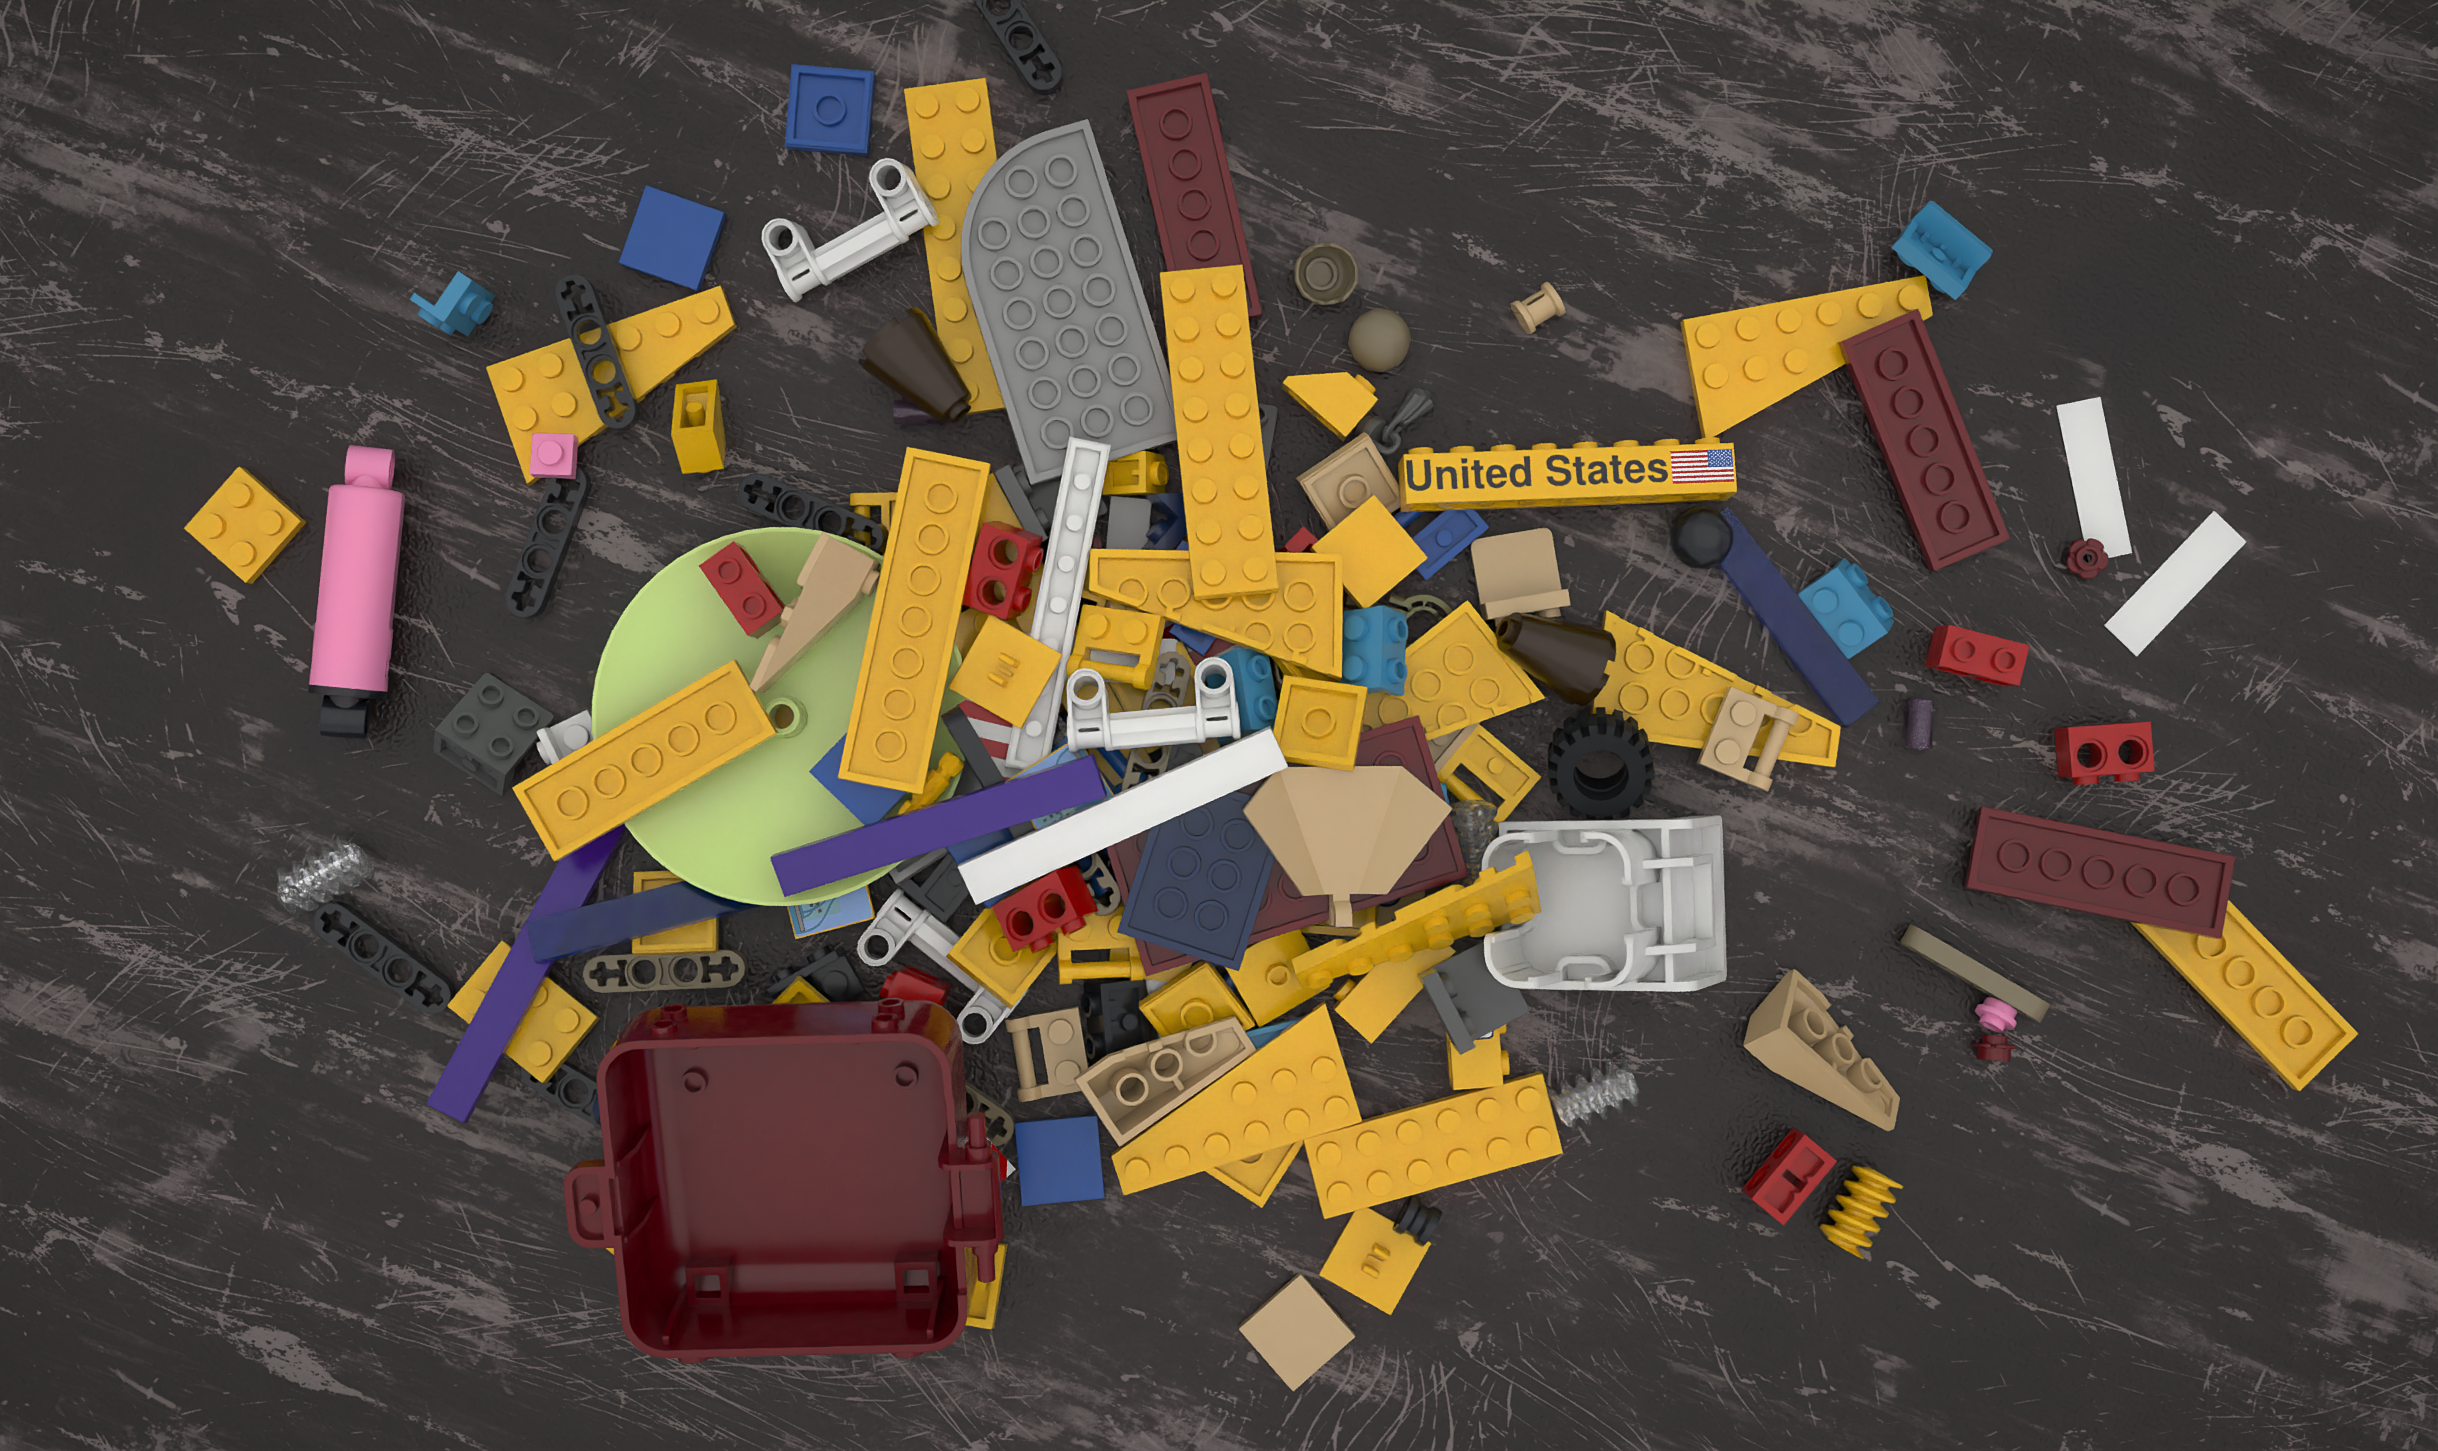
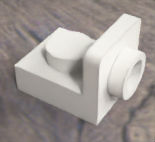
(565, 737)

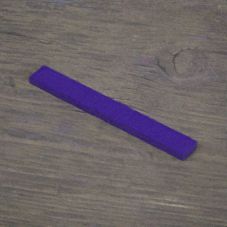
(939, 825)
(517, 983)

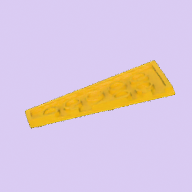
(1768, 351)
(548, 388)
(1293, 625)
(1454, 679)
(1680, 694)
(1429, 923)
(1265, 1102)

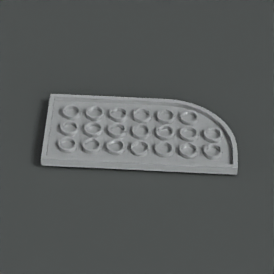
(1063, 305)

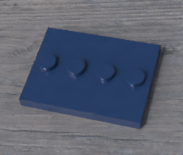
(1200, 883)

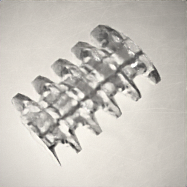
(1474, 834)
(323, 876)
(1595, 1094)

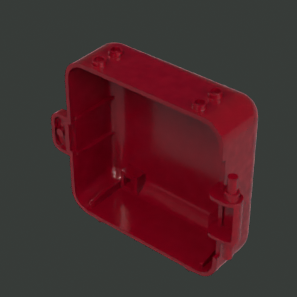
(790, 1180)

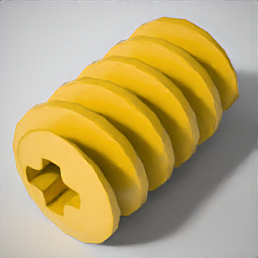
(1860, 1209)

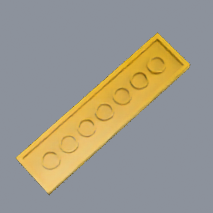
(951, 155)
(1218, 432)
(914, 621)

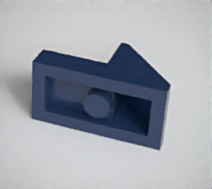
(1168, 533)

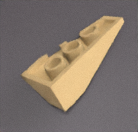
(831, 587)
(1806, 1046)
(1153, 1078)

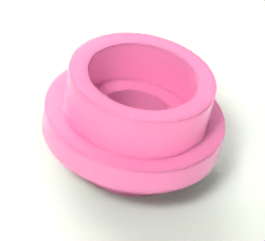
(1996, 1015)

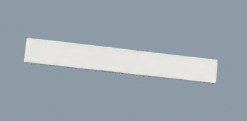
(1061, 590)
(1123, 815)

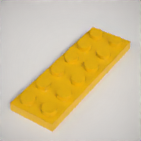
(645, 760)
(2258, 995)
(1433, 1145)

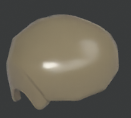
(1326, 273)
(1379, 340)

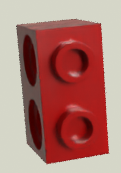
(993, 565)
(744, 589)
(1977, 656)
(2104, 745)
(1043, 904)
(915, 984)
(1788, 1175)

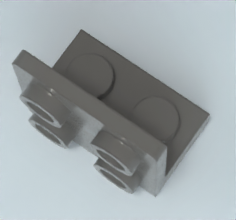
(1034, 503)
(490, 732)
(1470, 997)

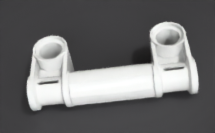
(804, 267)
(1095, 727)
(935, 941)

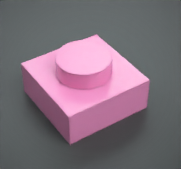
(554, 455)

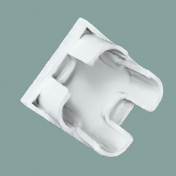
(1617, 903)

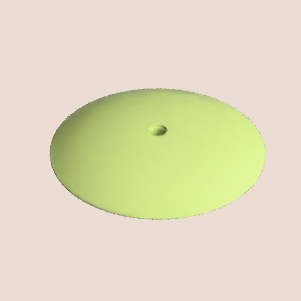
(766, 799)

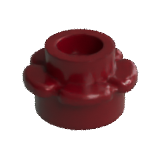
(2075, 559)
(1994, 1048)

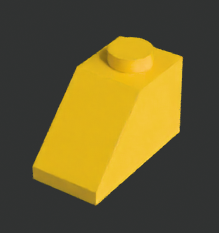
(1333, 399)
(698, 427)

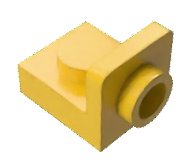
(1136, 475)

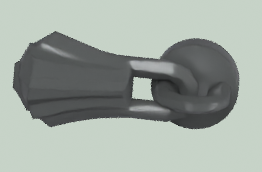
(1414, 406)

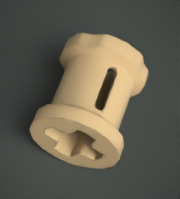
(1538, 308)

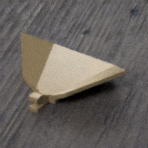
(1345, 828)

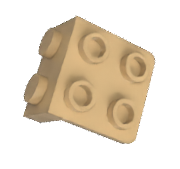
(1518, 575)

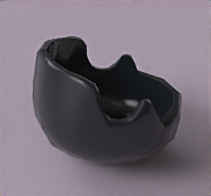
(1701, 537)

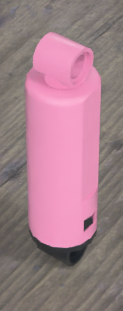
(357, 592)

